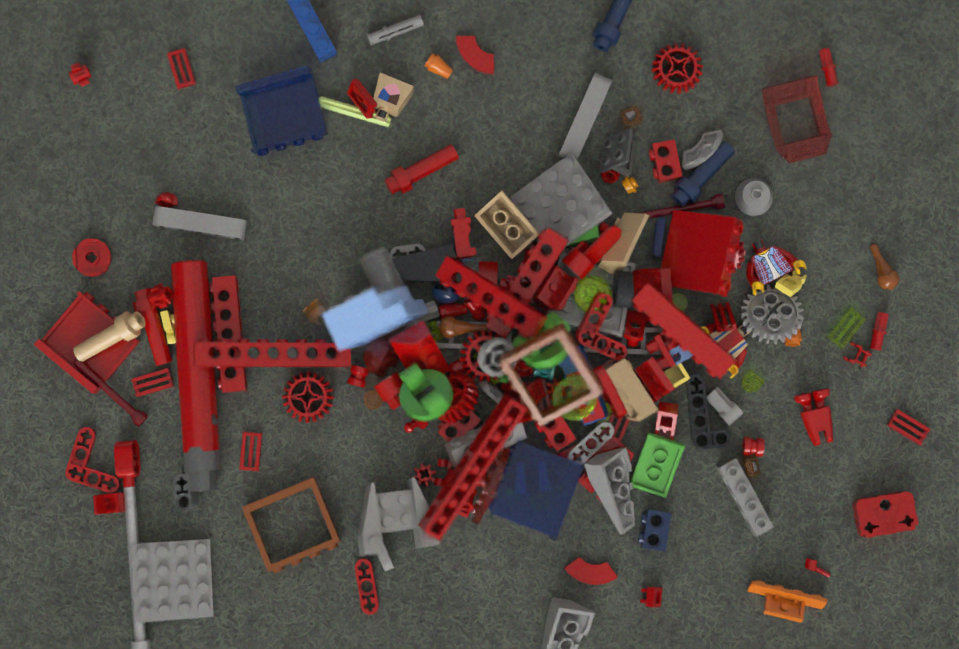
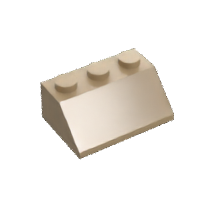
(507, 225)
(631, 228)

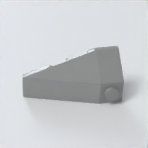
(610, 480)
(566, 624)

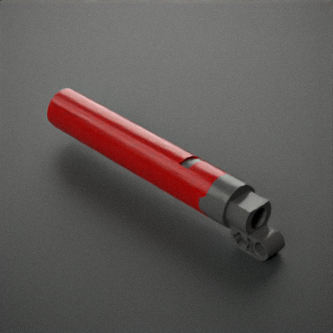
(195, 384)

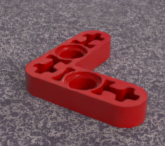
(592, 329)
(82, 464)

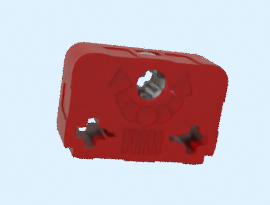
(886, 520)

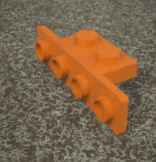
(785, 602)

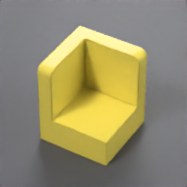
(677, 374)

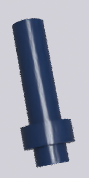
(607, 33)
(689, 188)

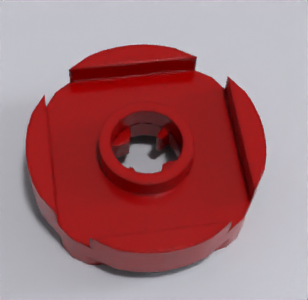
(101, 264)

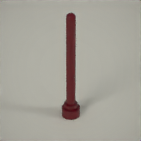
(715, 202)
(137, 416)

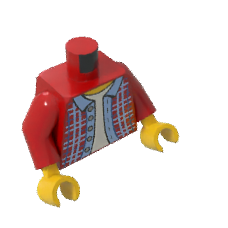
(770, 265)

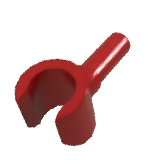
(811, 565)

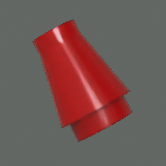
(452, 310)

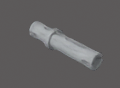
(387, 33)

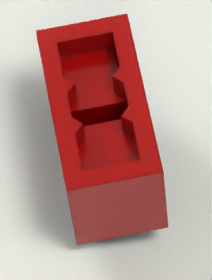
(670, 161)
(557, 426)
(462, 429)

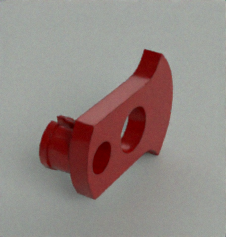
(632, 334)

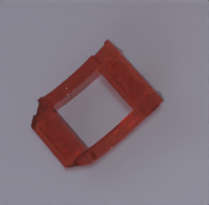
(790, 92)

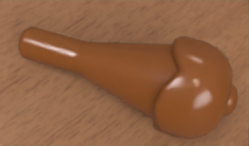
(887, 276)
(452, 327)

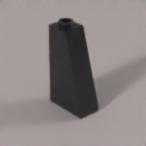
(424, 264)

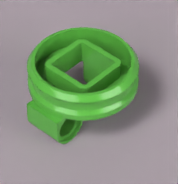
(550, 357)
(434, 403)

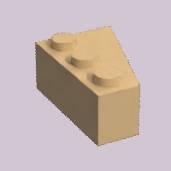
(630, 390)

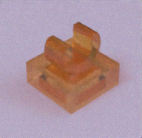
(313, 311)

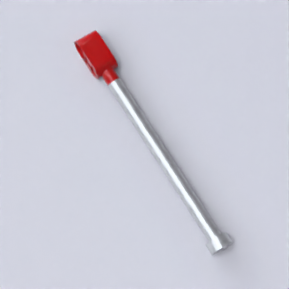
(128, 467)

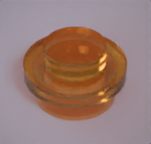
(372, 400)

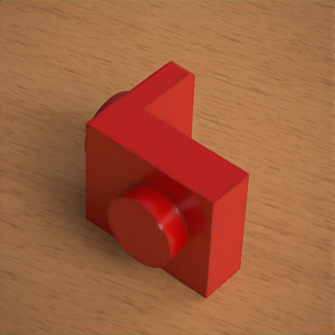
(109, 503)

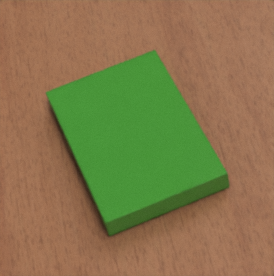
(657, 464)

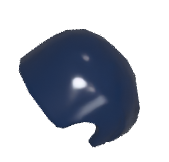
(445, 294)

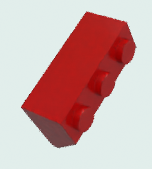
(419, 347)

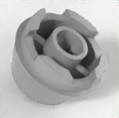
(753, 196)
(491, 354)

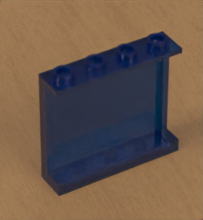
(282, 110)
(536, 489)

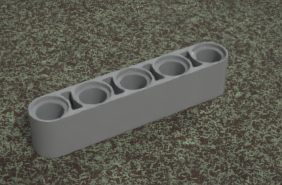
(585, 116)
(199, 222)

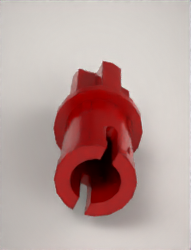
(828, 67)
(879, 331)

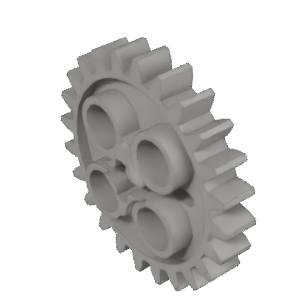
(786, 324)

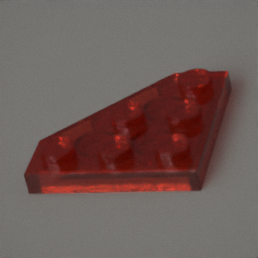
(490, 486)

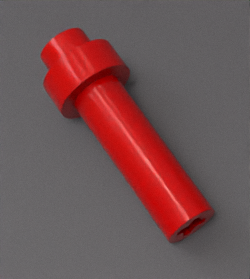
(402, 179)
(153, 327)

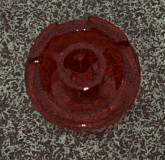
(380, 357)

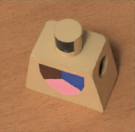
(391, 96)

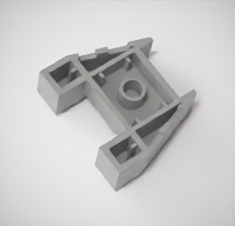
(392, 513)

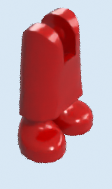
(818, 418)

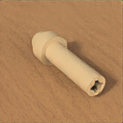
(125, 326)

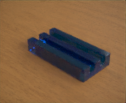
(658, 237)

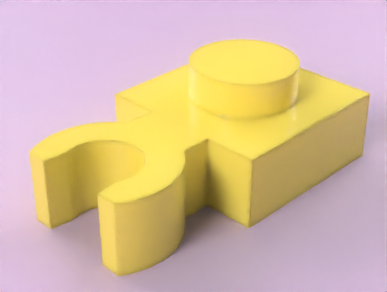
(790, 284)
(168, 323)

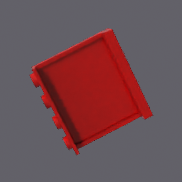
(702, 251)
(75, 326)

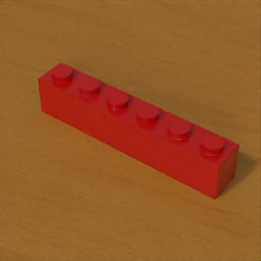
(684, 330)

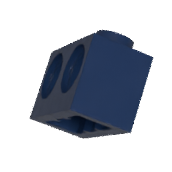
(660, 530)

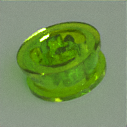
(577, 382)

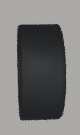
(622, 289)

